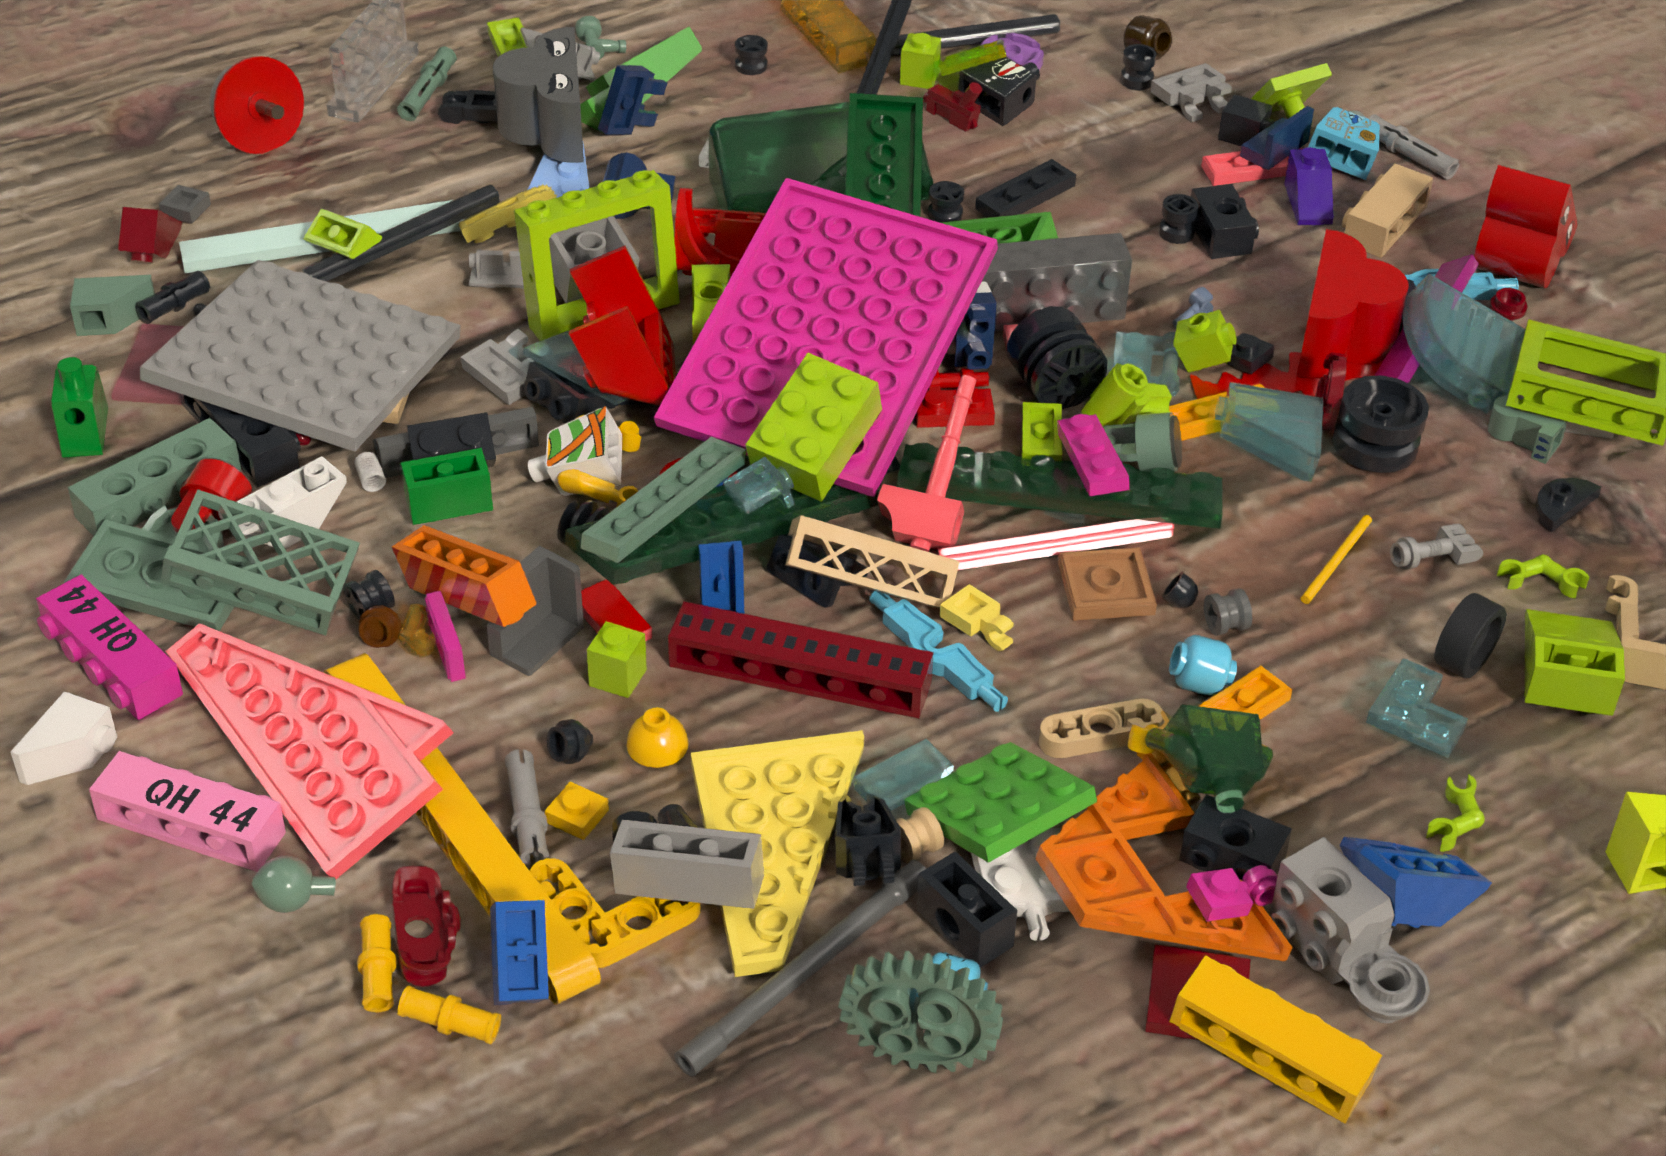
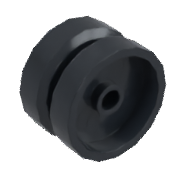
(1380, 424)

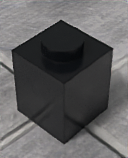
(1243, 120)

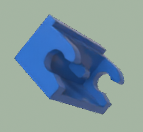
(519, 952)

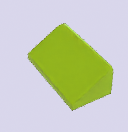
(341, 234)

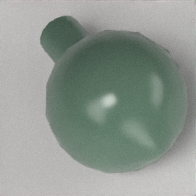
(288, 882)

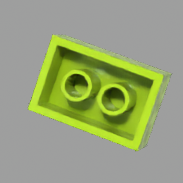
(816, 424)

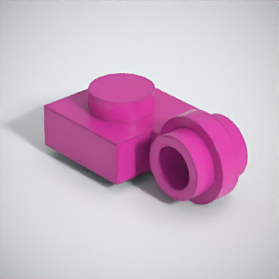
(1223, 896)

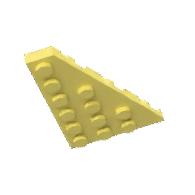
(792, 800)

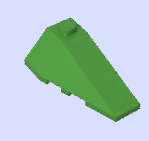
(1012, 228)

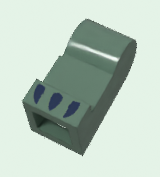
(1526, 429)

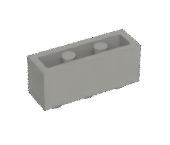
(687, 864)

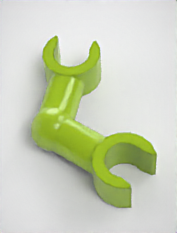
(1568, 579)
(1470, 818)

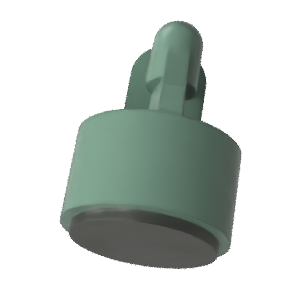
(1150, 441)

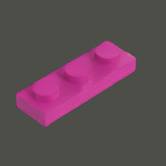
(1093, 455)

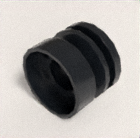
(1056, 357)

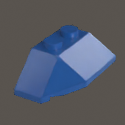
(1421, 885)

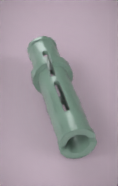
(441, 63)

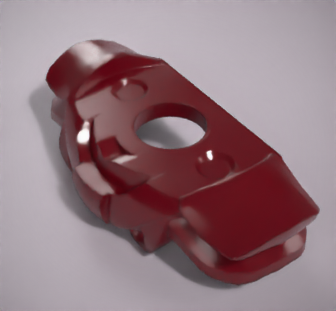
(420, 897)

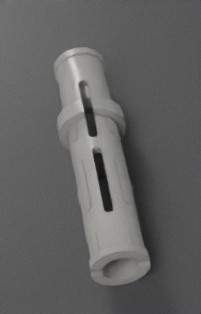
(1399, 140)
(528, 821)

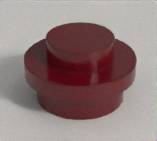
(1509, 303)

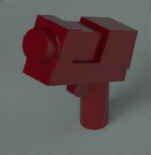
(955, 106)

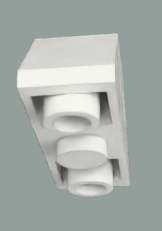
(299, 496)

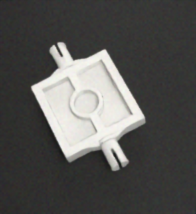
(1024, 883)

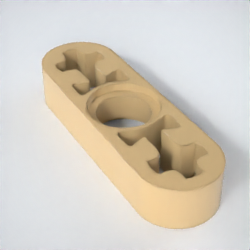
(1118, 716)

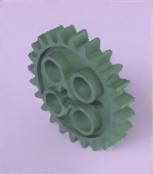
(954, 1011)

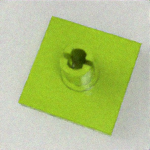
(1293, 89)

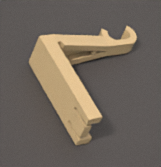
(1642, 659)

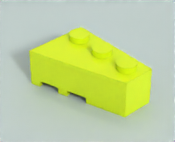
(1639, 842)

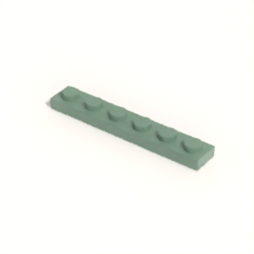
(662, 500)

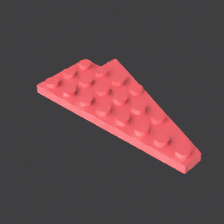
(318, 745)

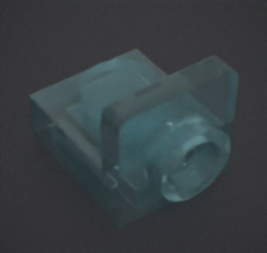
(760, 484)

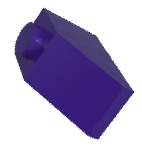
(1310, 186)

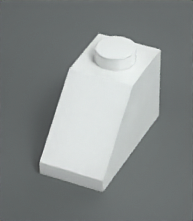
(64, 740)

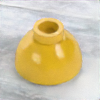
(657, 739)

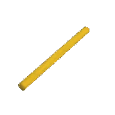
(1336, 559)

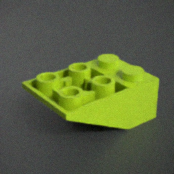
(1572, 662)

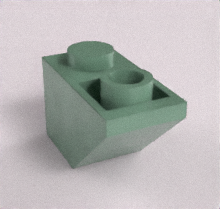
(107, 303)

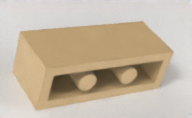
(1388, 209)

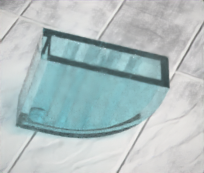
(1461, 342)

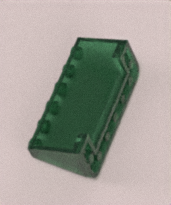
(760, 150)

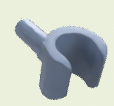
(1200, 302)

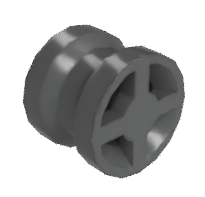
(1228, 611)

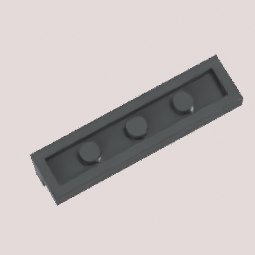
(509, 431)

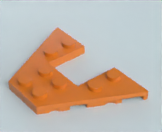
(1114, 891)

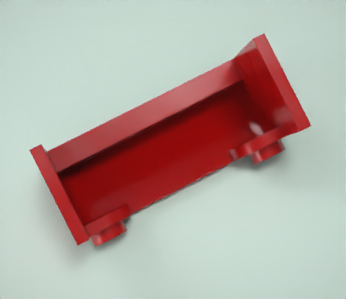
(624, 333)

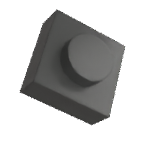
(185, 203)

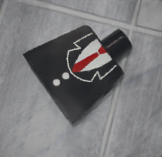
(1005, 87)

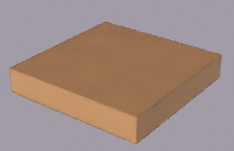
(1107, 584)

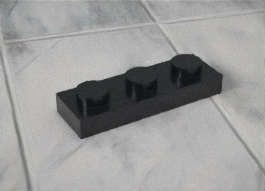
(1026, 190)

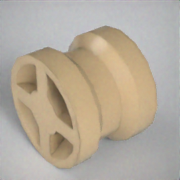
(919, 834)

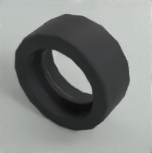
(1470, 635)

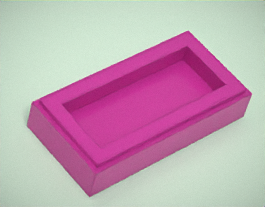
(446, 637)

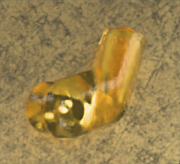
(413, 635)

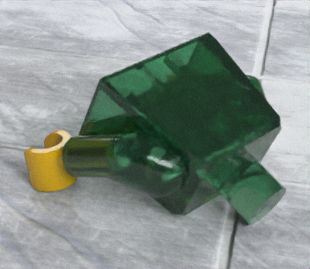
(1211, 750)

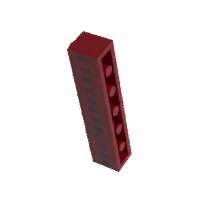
(801, 659)

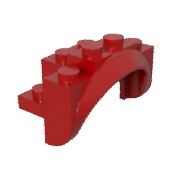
(692, 225)

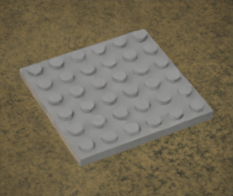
(302, 354)

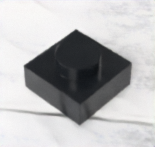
(1250, 353)

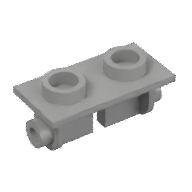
(491, 270)

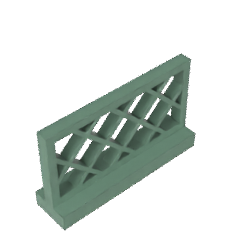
(251, 586)

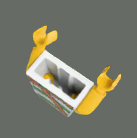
(587, 457)

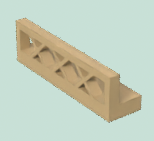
(871, 549)

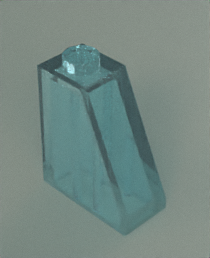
(1273, 426)

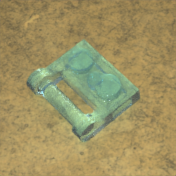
(1138, 350)

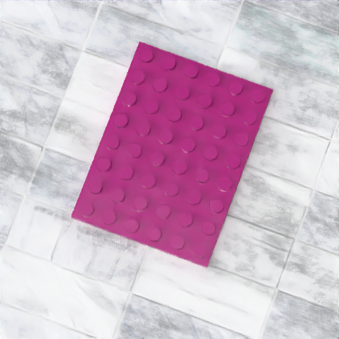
(839, 284)

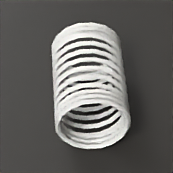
(372, 470)

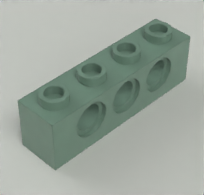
(149, 479)

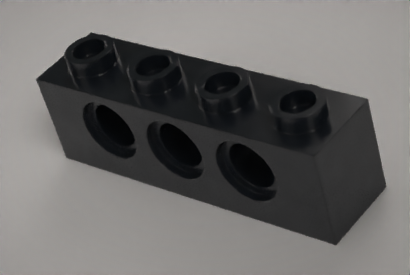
(262, 448)

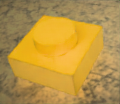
(576, 810)

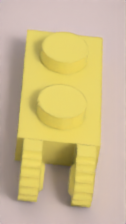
(482, 225)

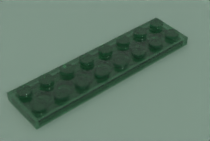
(1056, 486)
(717, 520)

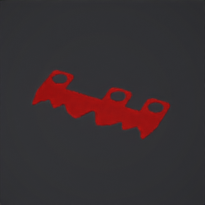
(1278, 380)

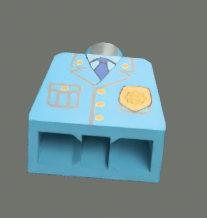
(1348, 141)

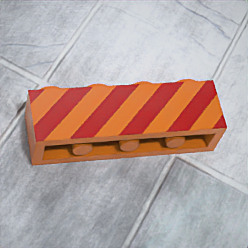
(465, 574)

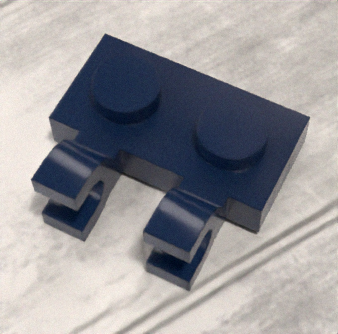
(623, 103)

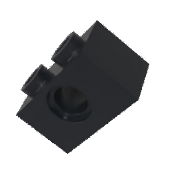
(1224, 221)
(1233, 840)
(966, 909)

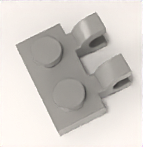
(1190, 88)
(500, 366)

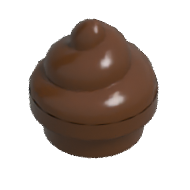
(379, 626)

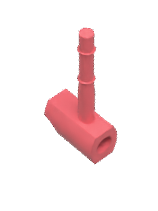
(928, 517)

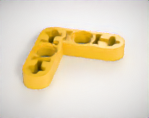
(611, 926)

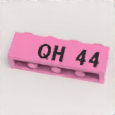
(188, 810)

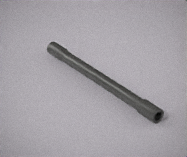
(715, 1038)

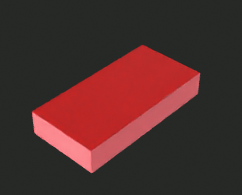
(606, 603)

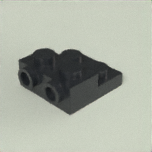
(561, 395)

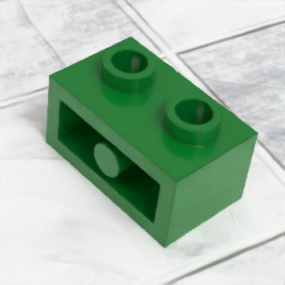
(447, 489)

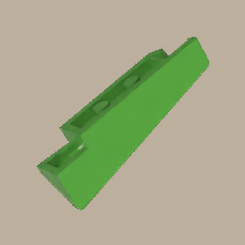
(662, 59)

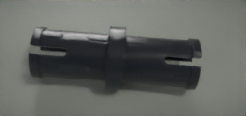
(172, 297)

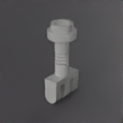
(1449, 540)

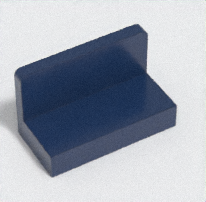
(1278, 139)

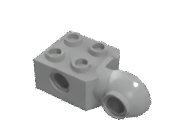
(1345, 931)

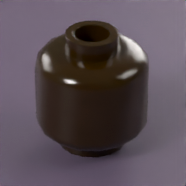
(1149, 32)

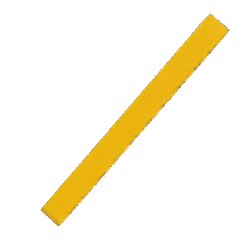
(483, 853)

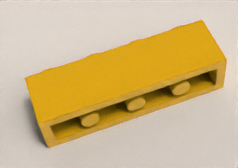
(1275, 1038)

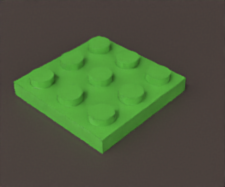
(1002, 800)

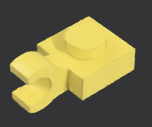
(975, 612)

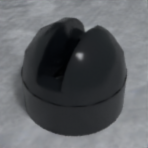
(1181, 591)

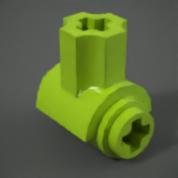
(1125, 395)

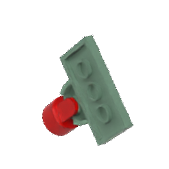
(128, 560)

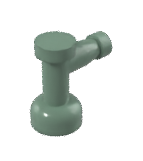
(589, 30)

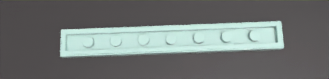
(284, 240)

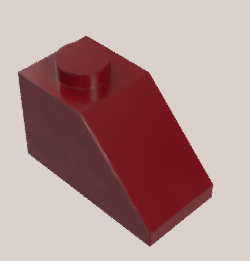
(147, 234)

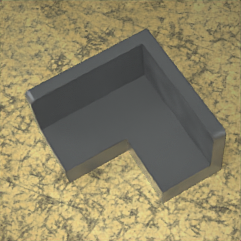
(547, 624)

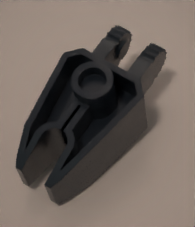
(867, 841)

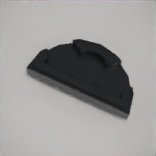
(1563, 499)

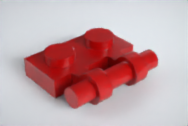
(938, 403)

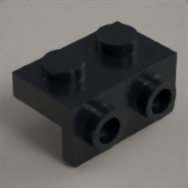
(452, 436)
(816, 587)

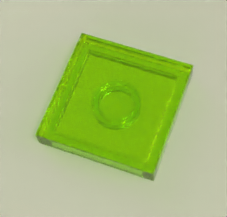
(973, 57)

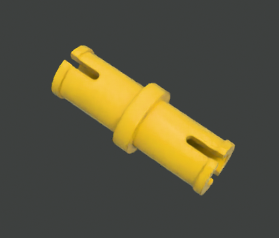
(376, 963)
(449, 1014)

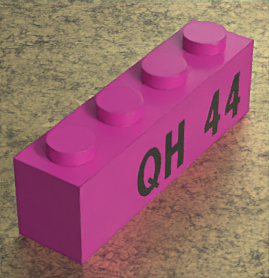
(108, 647)

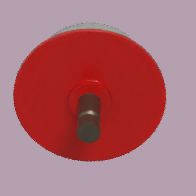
(257, 104)

